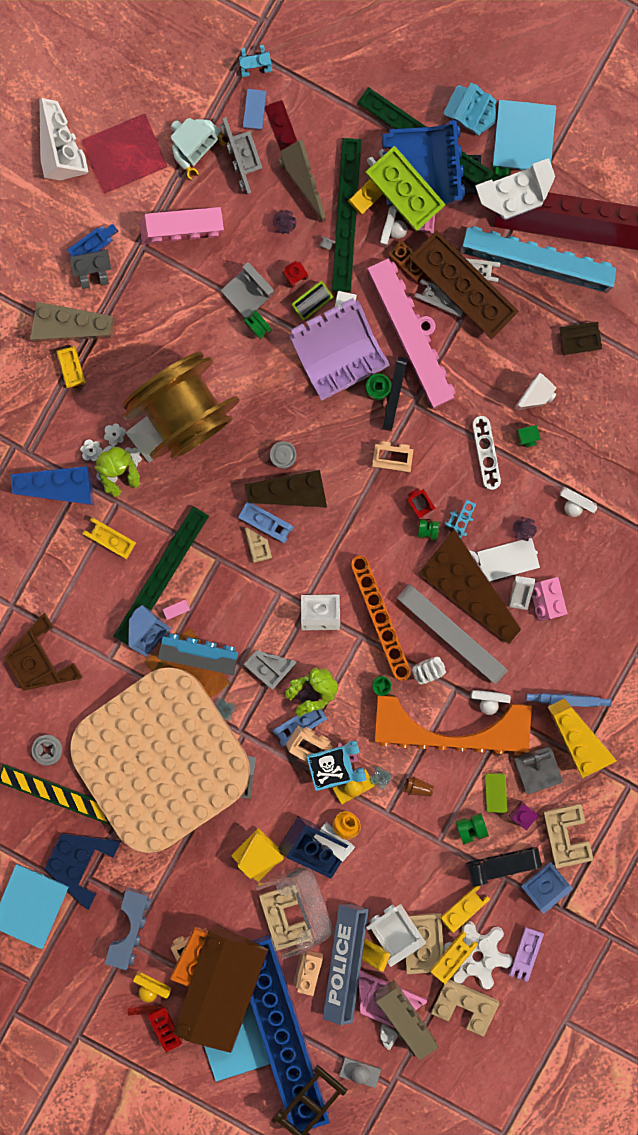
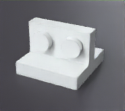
(320, 612)

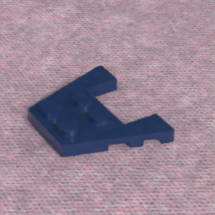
(71, 860)

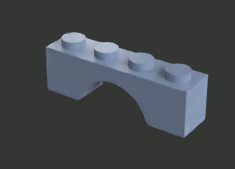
(134, 905)

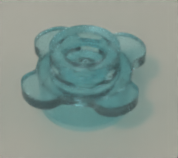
(230, 708)
(386, 776)

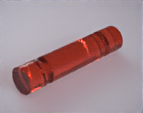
(143, 1010)

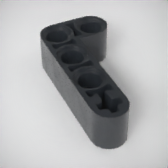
(502, 865)

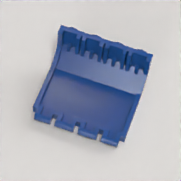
(433, 155)

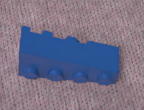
(60, 484)

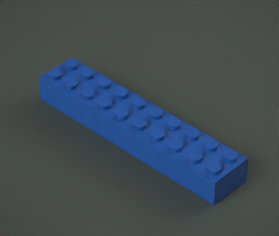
(285, 1039)

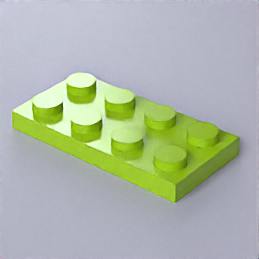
(405, 188)

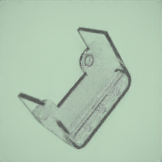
(304, 885)

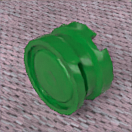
(257, 324)

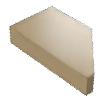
(258, 546)

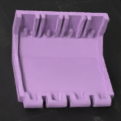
(338, 349)

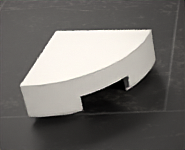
(388, 1035)

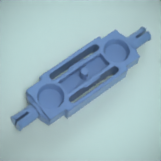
(573, 700)

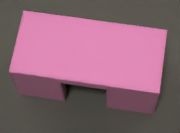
(176, 609)

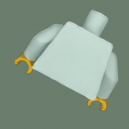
(193, 140)

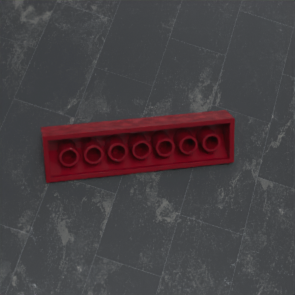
(579, 221)

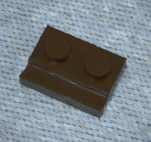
(580, 338)

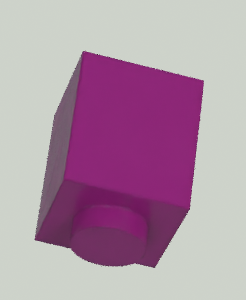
(524, 815)

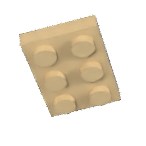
(424, 958)

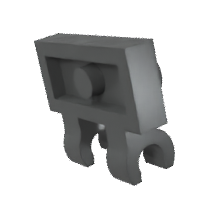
(91, 263)

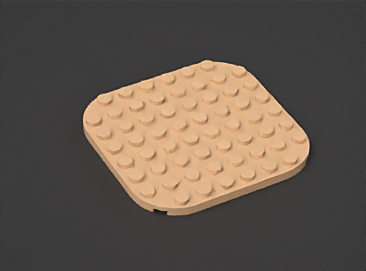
(160, 760)

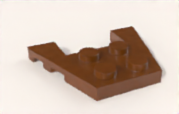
(31, 663)

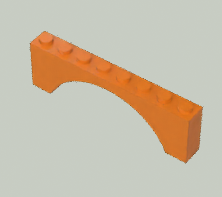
(508, 733)

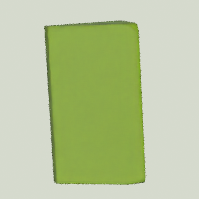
(496, 792)

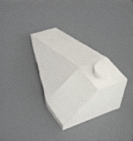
(58, 148)

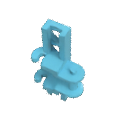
(467, 517)

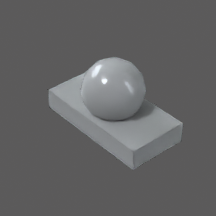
(360, 1072)

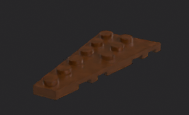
(463, 581)

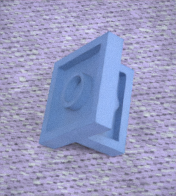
(547, 887)

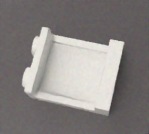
(396, 933)

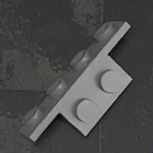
(244, 153)

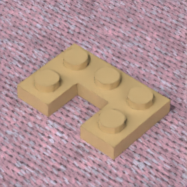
(557, 822)
(281, 932)
(467, 998)

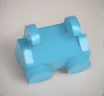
(255, 61)

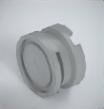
(283, 454)

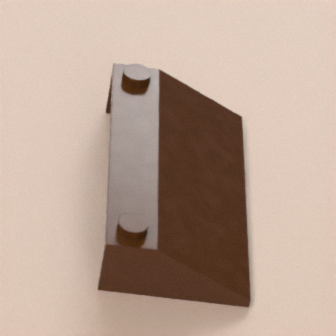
(220, 990)

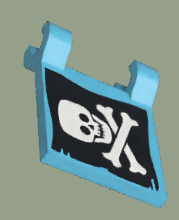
(334, 767)

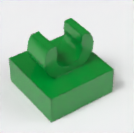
(499, 173)

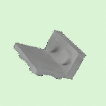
(248, 290)

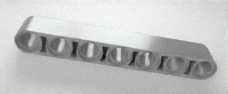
(452, 634)

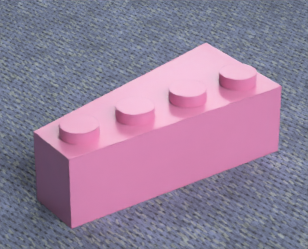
(181, 225)

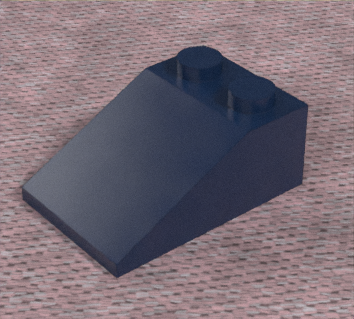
(304, 849)

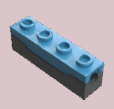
(198, 655)

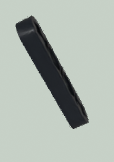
(394, 394)

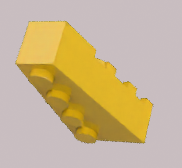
(581, 743)

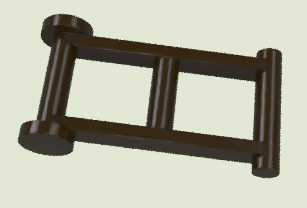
(280, 1115)

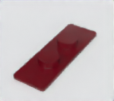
(281, 124)

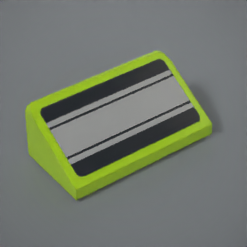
(312, 300)

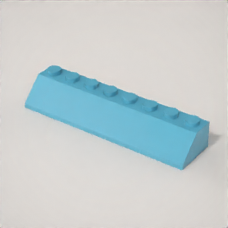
(538, 260)

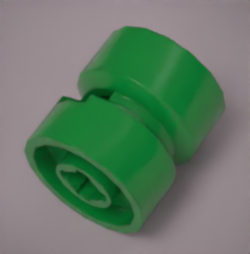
(378, 387)
(479, 828)

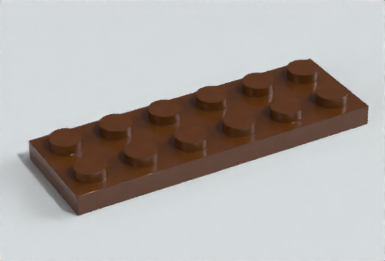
(463, 284)

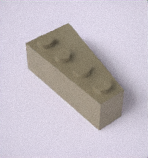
(406, 1020)

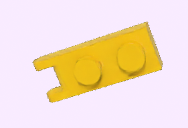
(111, 539)
(463, 909)
(452, 958)

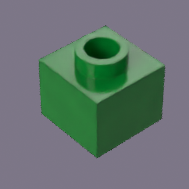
(528, 436)

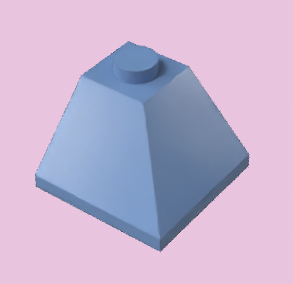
(146, 630)

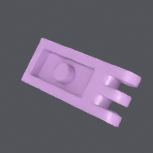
(526, 953)

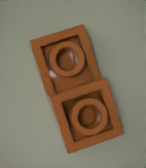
(400, 255)

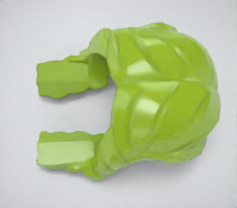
(114, 463)
(322, 682)

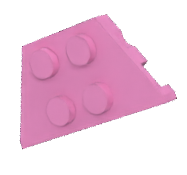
(368, 986)

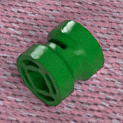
(432, 531)
(381, 685)

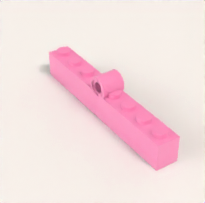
(411, 335)

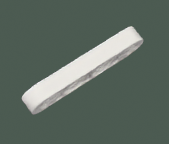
(483, 453)

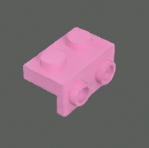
(548, 599)

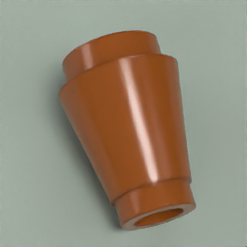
(417, 787)

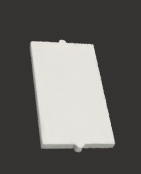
(508, 559)

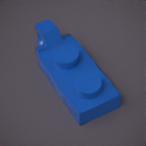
(94, 241)

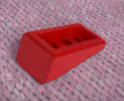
(167, 1045)

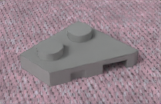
(268, 668)

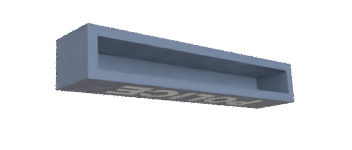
(345, 964)

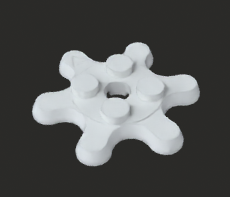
(491, 956)

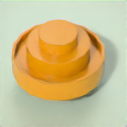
(346, 825)

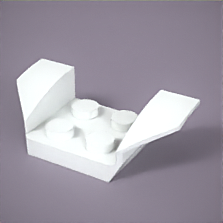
(518, 191)

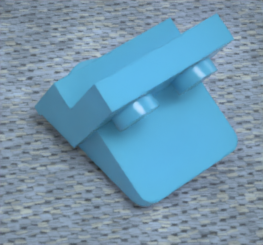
(472, 108)

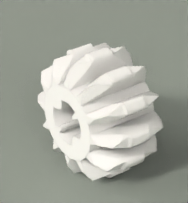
(428, 670)

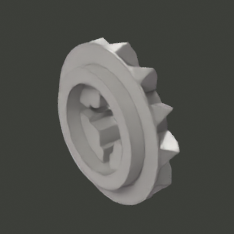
(47, 759)

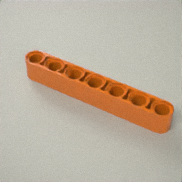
(387, 624)

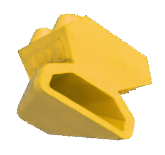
(257, 855)

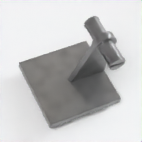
(538, 770)

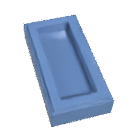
(254, 109)

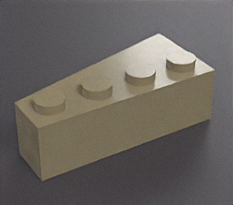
(65, 323)

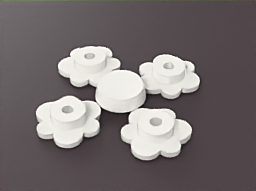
(113, 440)

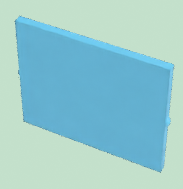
(523, 134)
(30, 906)
(247, 1053)

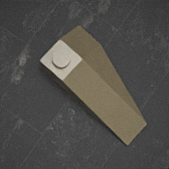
(298, 168)

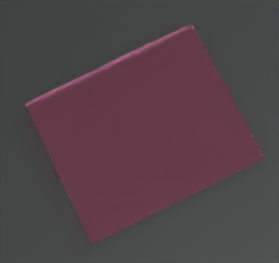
(124, 153)

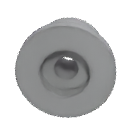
(326, 242)

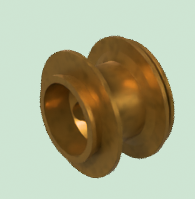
(180, 406)

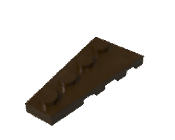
(292, 490)

